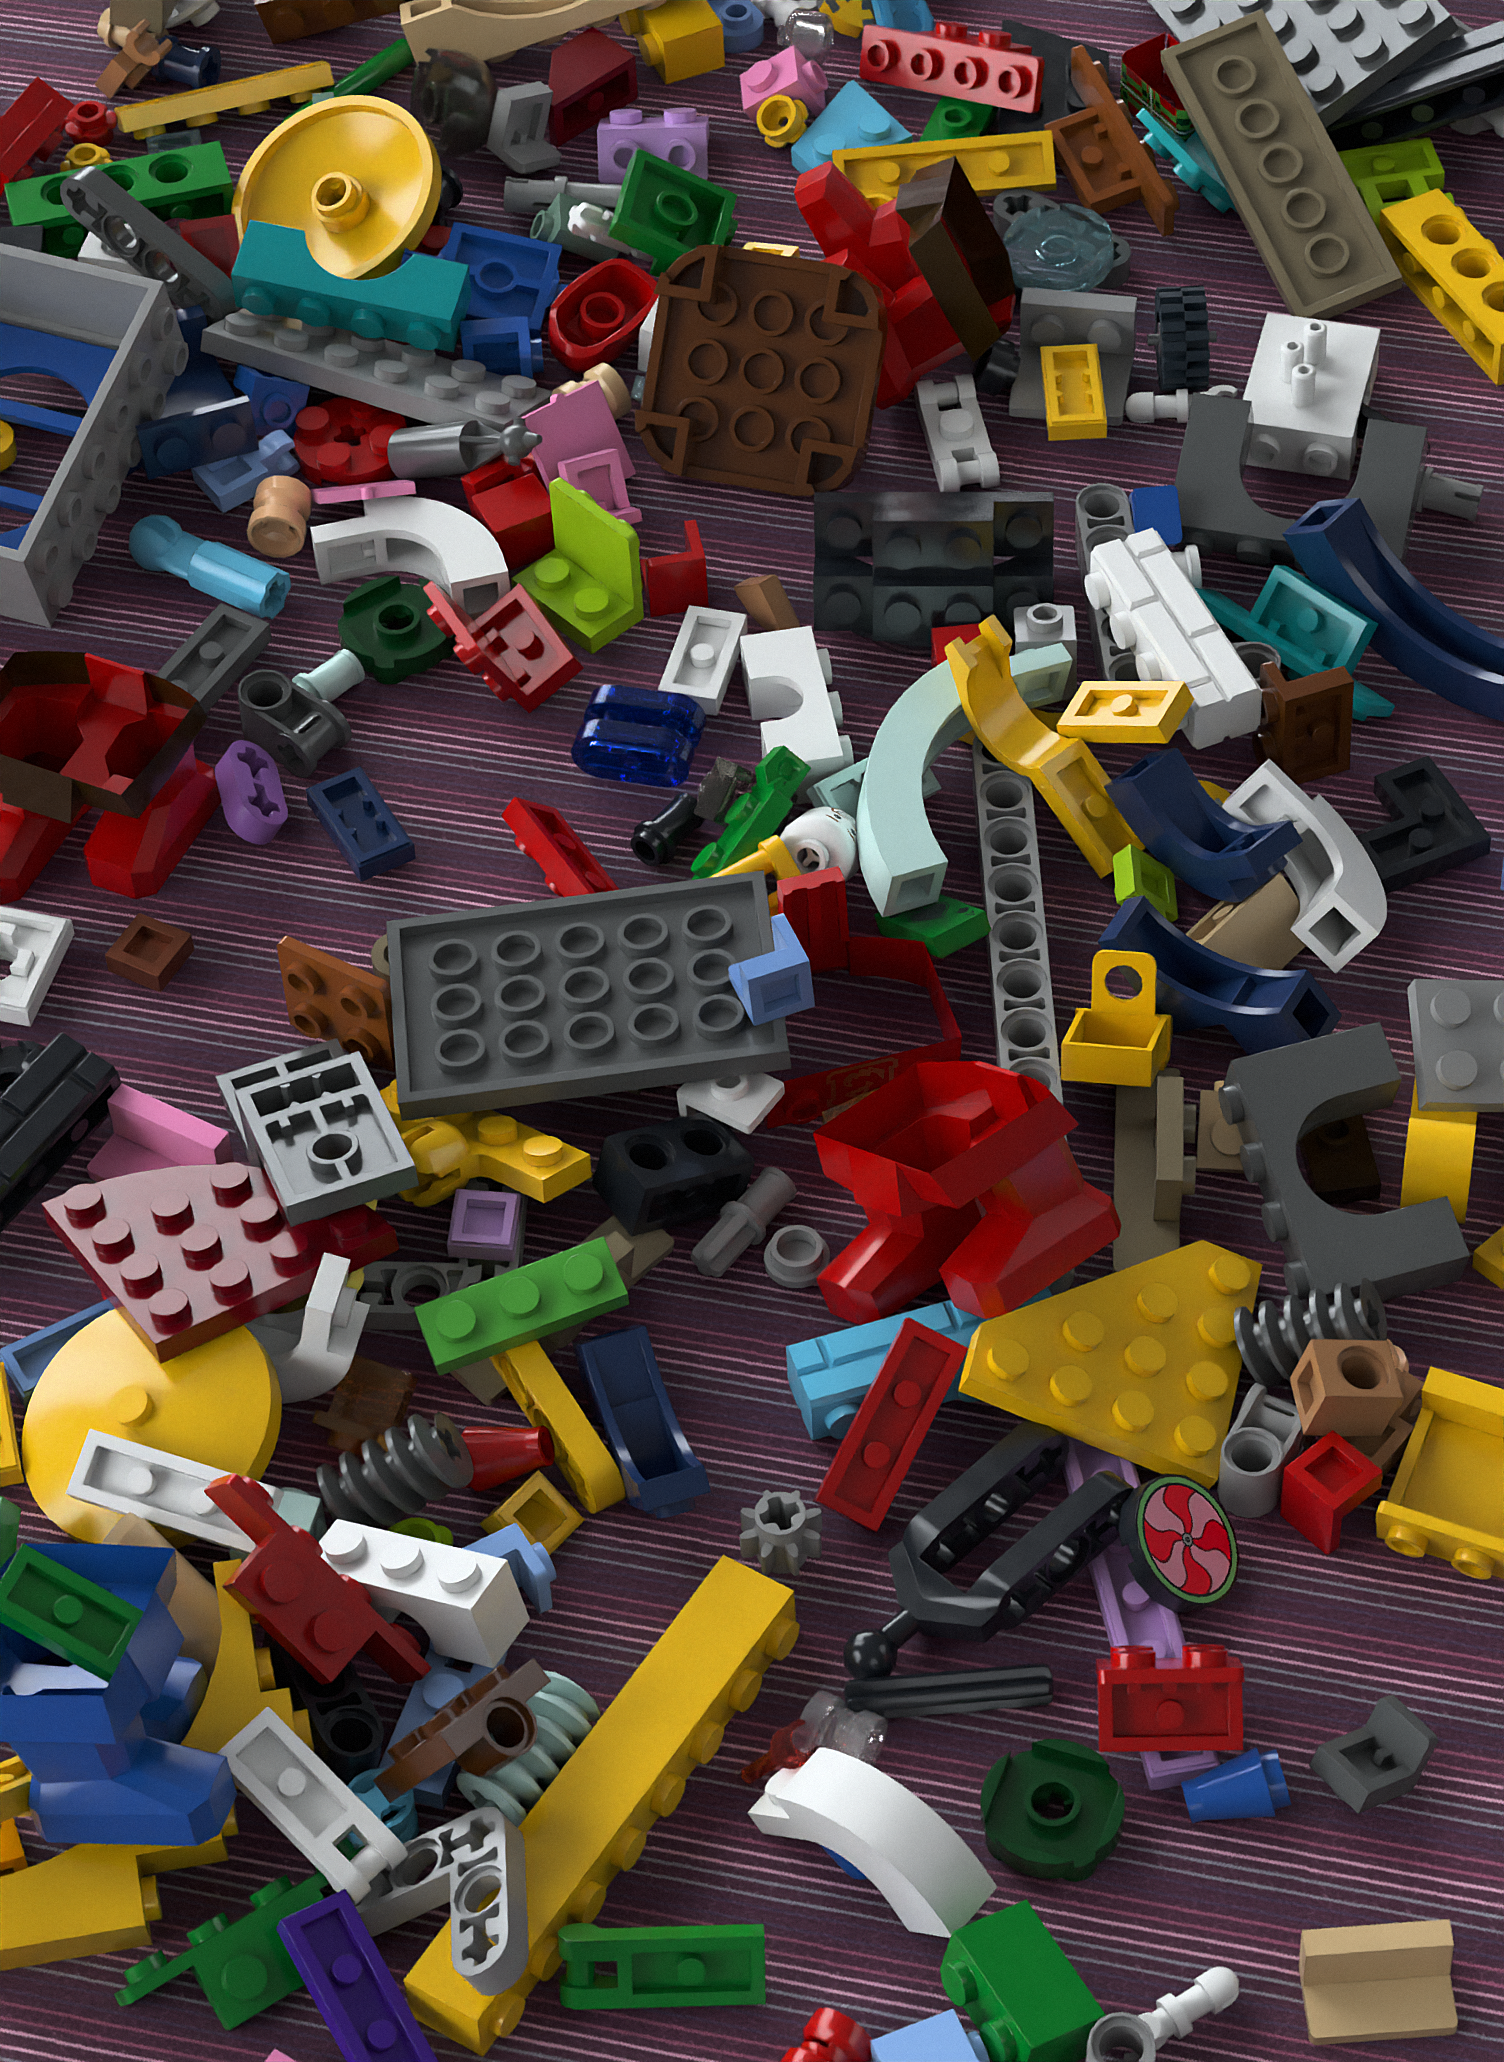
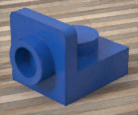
(272, 399)

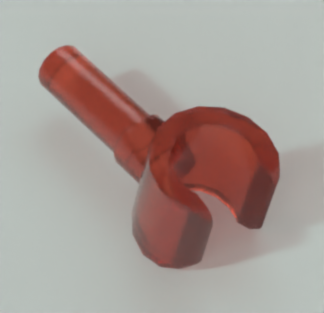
(781, 1753)

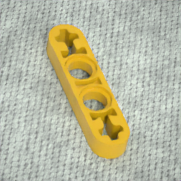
(550, 1404)

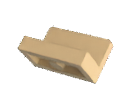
(1255, 928)
(1378, 1982)

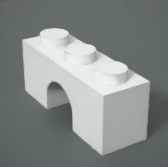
(789, 681)
(455, 1594)

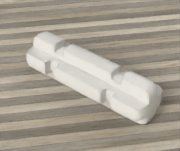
(591, 221)

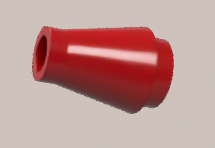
(506, 1453)

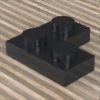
(1429, 829)

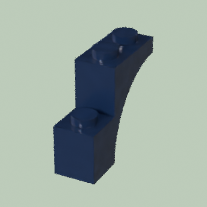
(1207, 989)
(639, 1422)

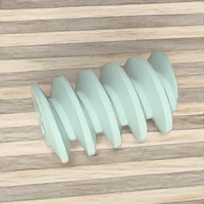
(562, 1723)

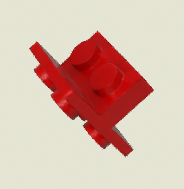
(1170, 1701)

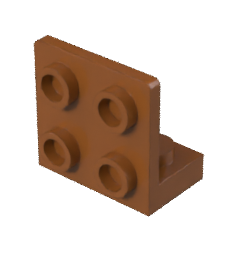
(337, 1001)

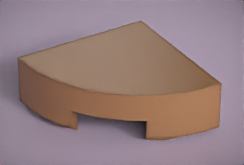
(767, 602)

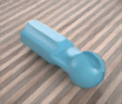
(209, 566)

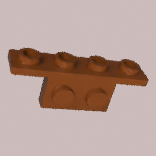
(1103, 153)

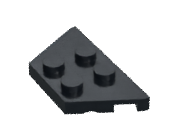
(1058, 93)

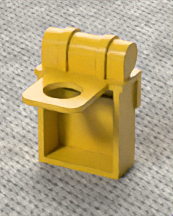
(1118, 1037)

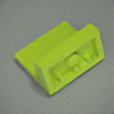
(592, 576)

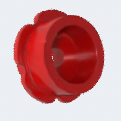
(91, 124)

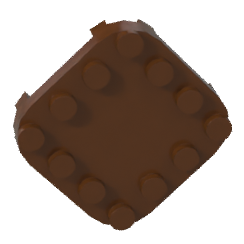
(763, 370)

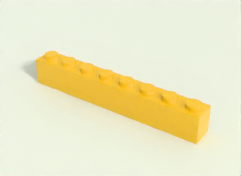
(619, 1785)

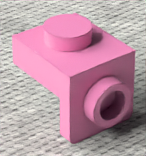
(785, 75)
(603, 480)

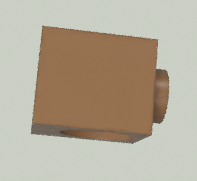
(1347, 1387)

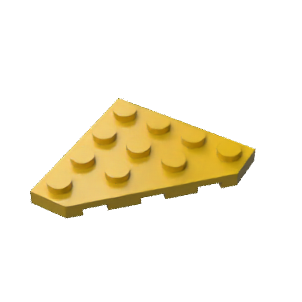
(1127, 1360)

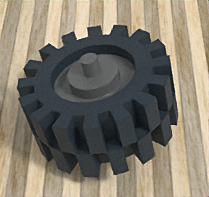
(1182, 338)

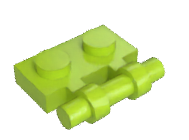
(1394, 171)

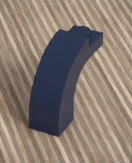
(1193, 833)

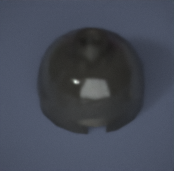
(454, 101)

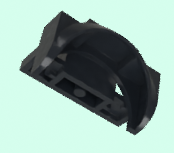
(928, 562)

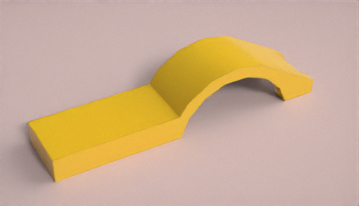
(1119, 712)
(1057, 765)

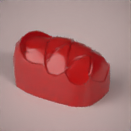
(600, 314)

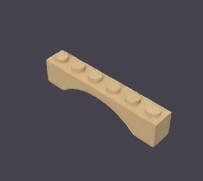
(500, 27)

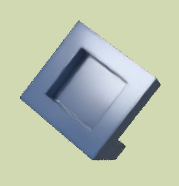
(775, 981)

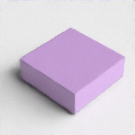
(485, 1225)

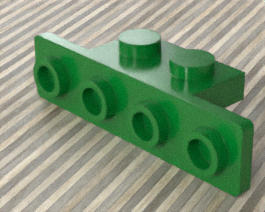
(238, 1962)

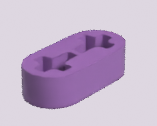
(251, 792)

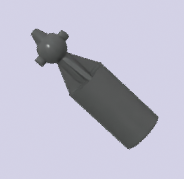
(456, 448)

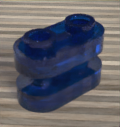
(639, 736)

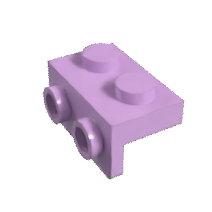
(676, 138)

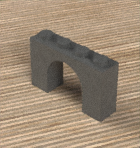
(1225, 519)
(1276, 1103)

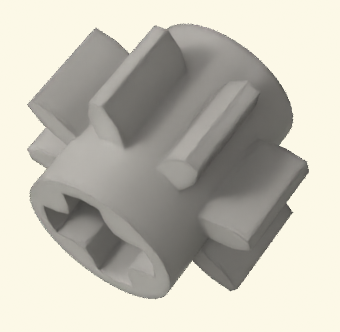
(781, 1532)

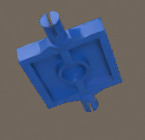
(507, 273)

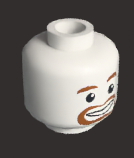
(823, 840)

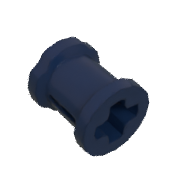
(188, 64)

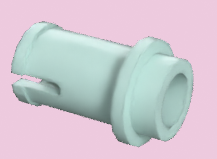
(333, 676)

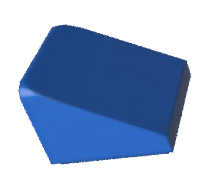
(1157, 509)

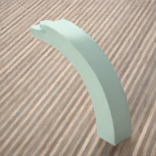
(893, 834)

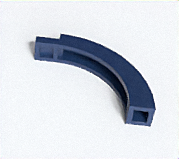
(1414, 628)

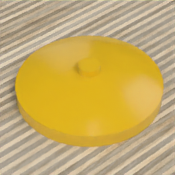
(351, 178)
(204, 1406)

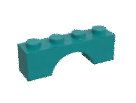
(411, 305)

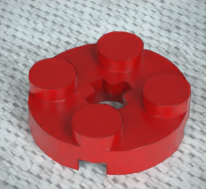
(323, 446)

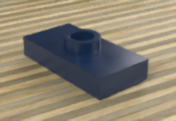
(360, 824)

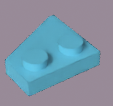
(847, 122)

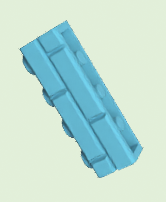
(837, 1369)

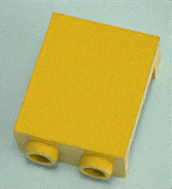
(1451, 1479)

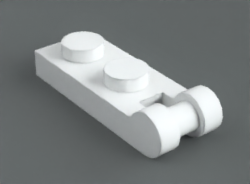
(310, 1804)

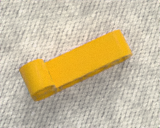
(1438, 1157)

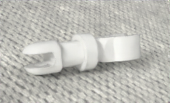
(1145, 407)
(1175, 2015)

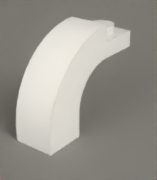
(417, 539)
(1330, 870)
(318, 1342)
(884, 1833)

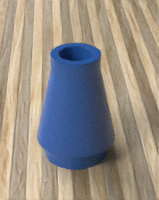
(1239, 1788)

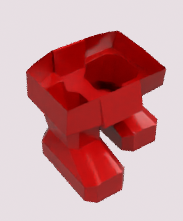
(958, 1186)

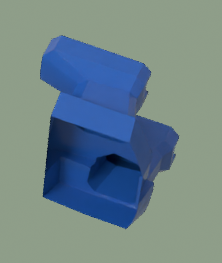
(111, 1752)

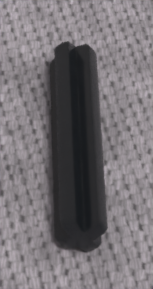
(951, 1691)

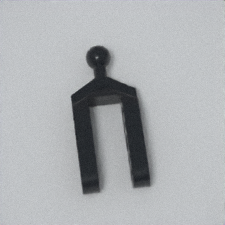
(965, 1517)

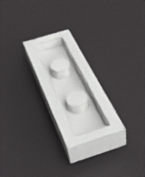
(156, 1488)

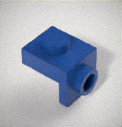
(502, 346)

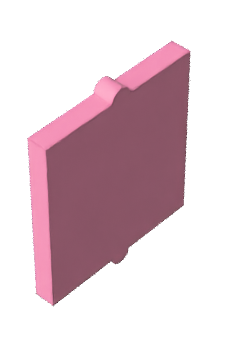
(575, 427)
(363, 491)

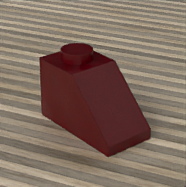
(588, 82)

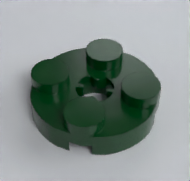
(389, 652)
(1043, 1846)

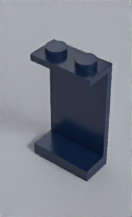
(200, 414)

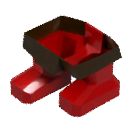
(931, 257)
(106, 739)

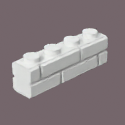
(1173, 635)

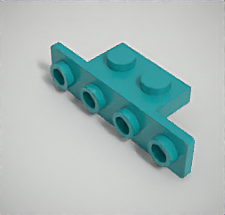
(1306, 629)

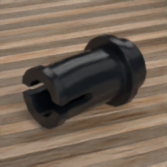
(656, 839)

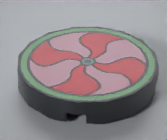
(1179, 1543)

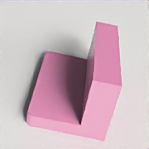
(155, 1137)

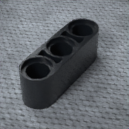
(341, 1715)

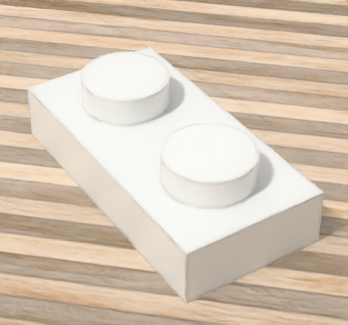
(705, 656)

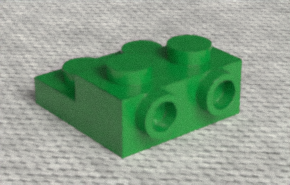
(670, 211)

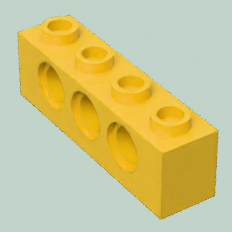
(1451, 273)

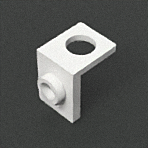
(732, 1100)

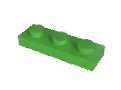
(521, 1305)

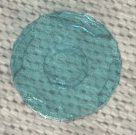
(1060, 249)

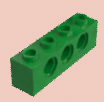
(170, 184)

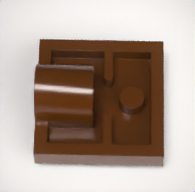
(462, 1729)

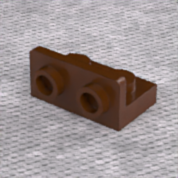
(1305, 723)

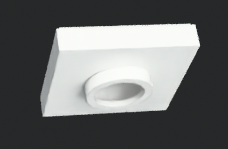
(36, 949)

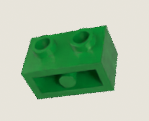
(1019, 1988)

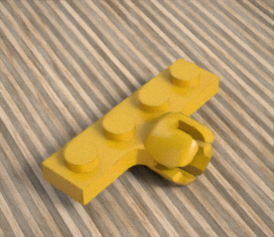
(487, 1145)

